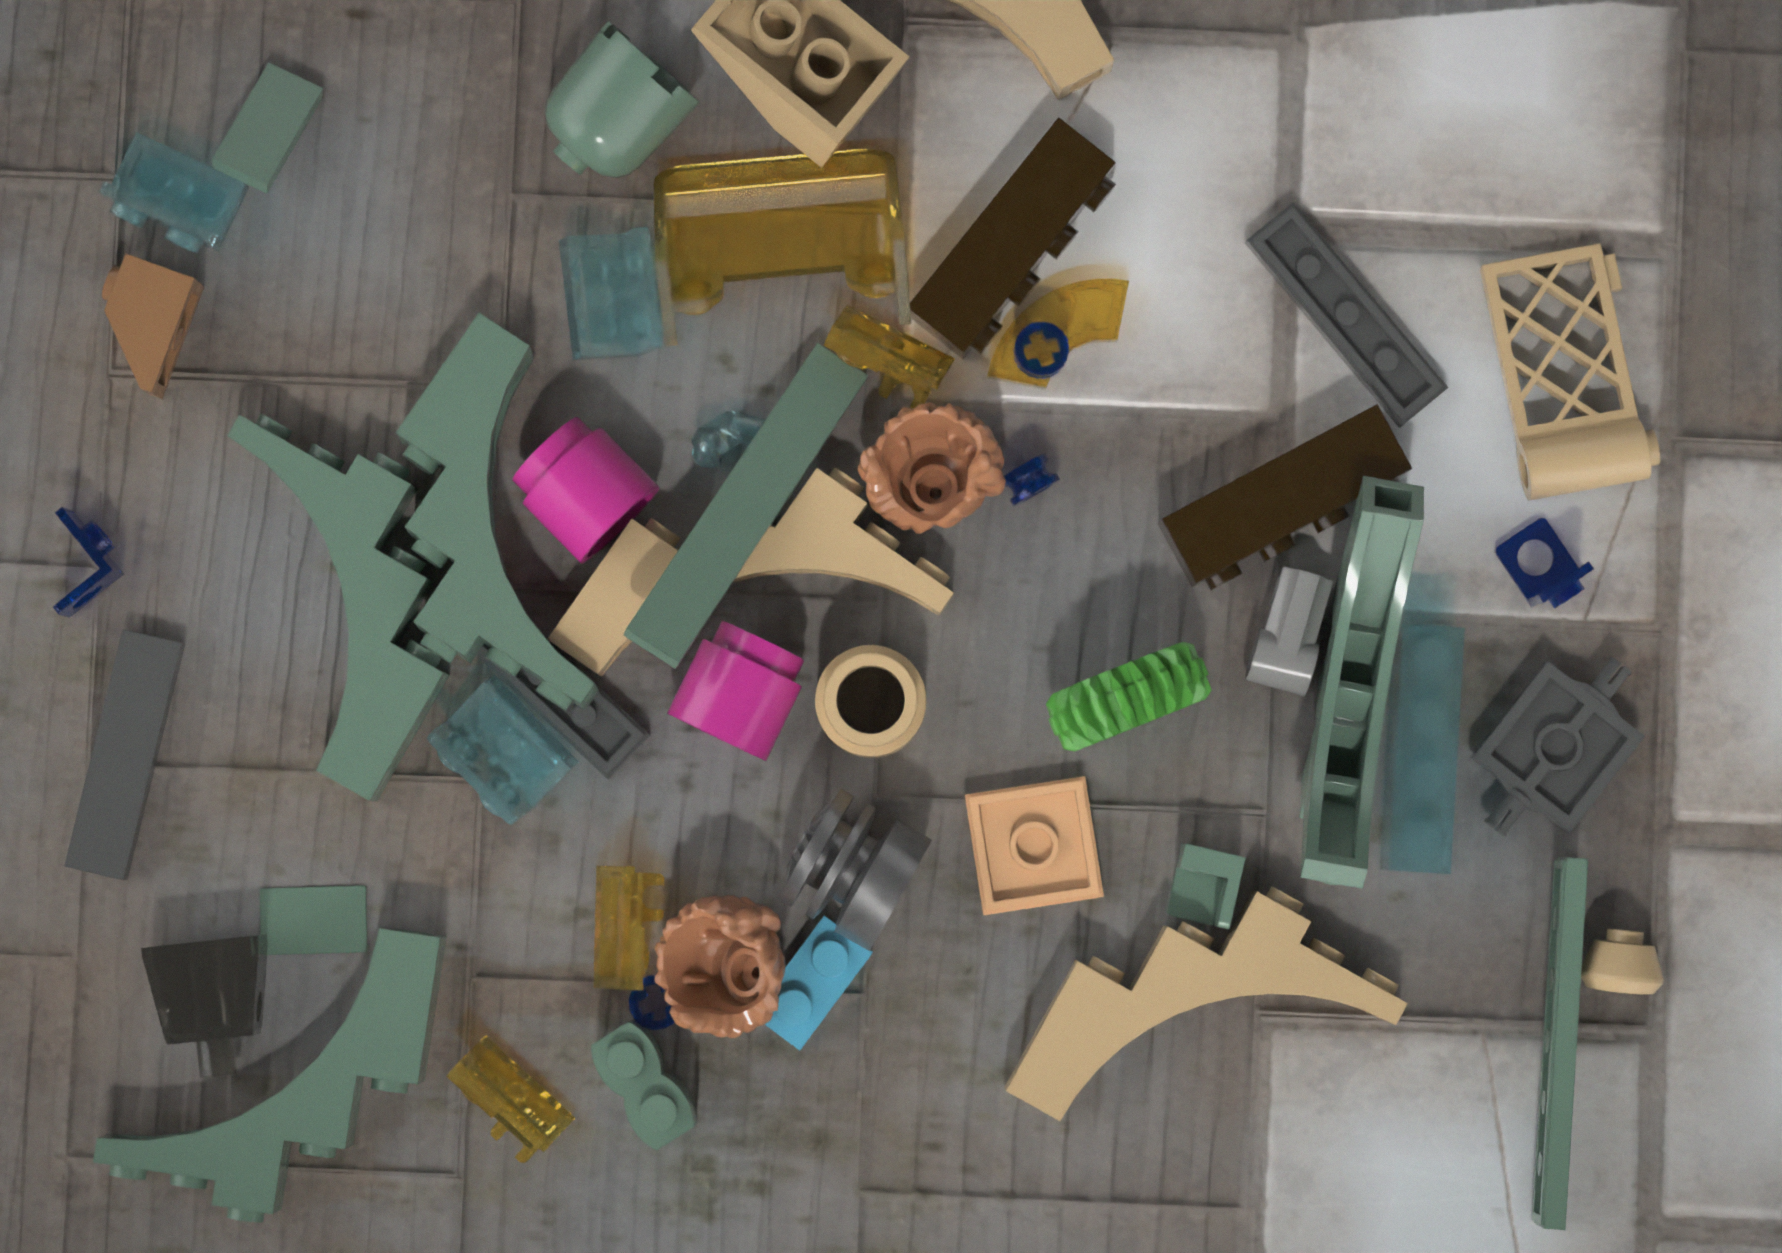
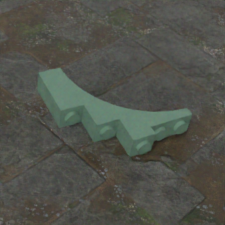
(458, 431)
(356, 514)
(1356, 680)
(250, 1154)

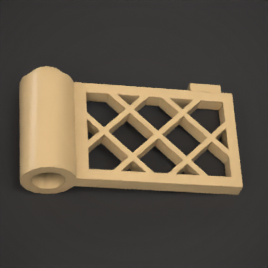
(1580, 450)

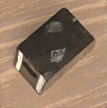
(209, 995)

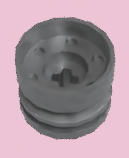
(853, 868)

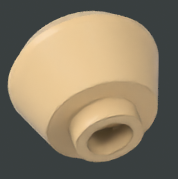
(1622, 964)

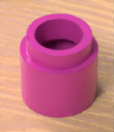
(583, 488)
(739, 690)

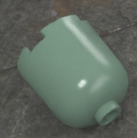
(614, 107)

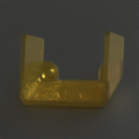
(778, 222)

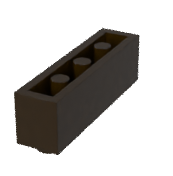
(1012, 238)
(1282, 498)

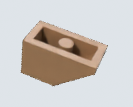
(150, 317)

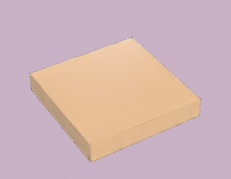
(1034, 845)

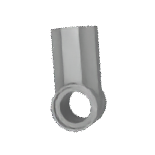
(1287, 646)

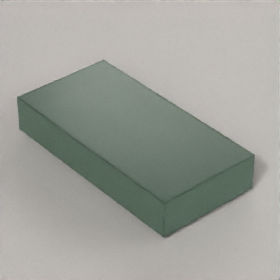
(267, 128)

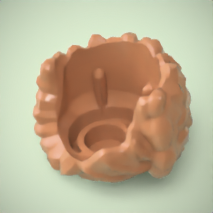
(930, 455)
(721, 965)

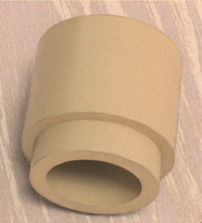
(880, 743)

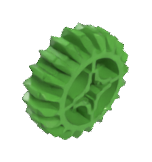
(1128, 696)

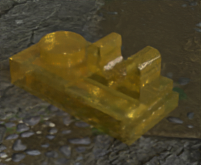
(877, 346)
(619, 938)
(510, 1096)

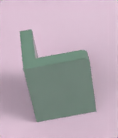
(1205, 885)

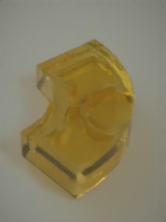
(1082, 310)

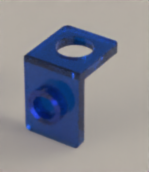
(97, 546)
(1558, 582)

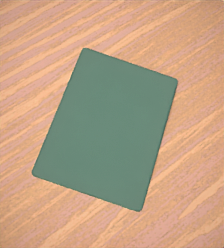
(314, 919)

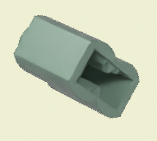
(653, 1098)

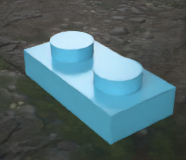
(815, 982)

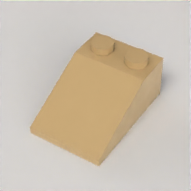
(802, 65)

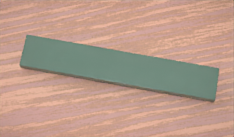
(745, 506)
(1559, 1042)

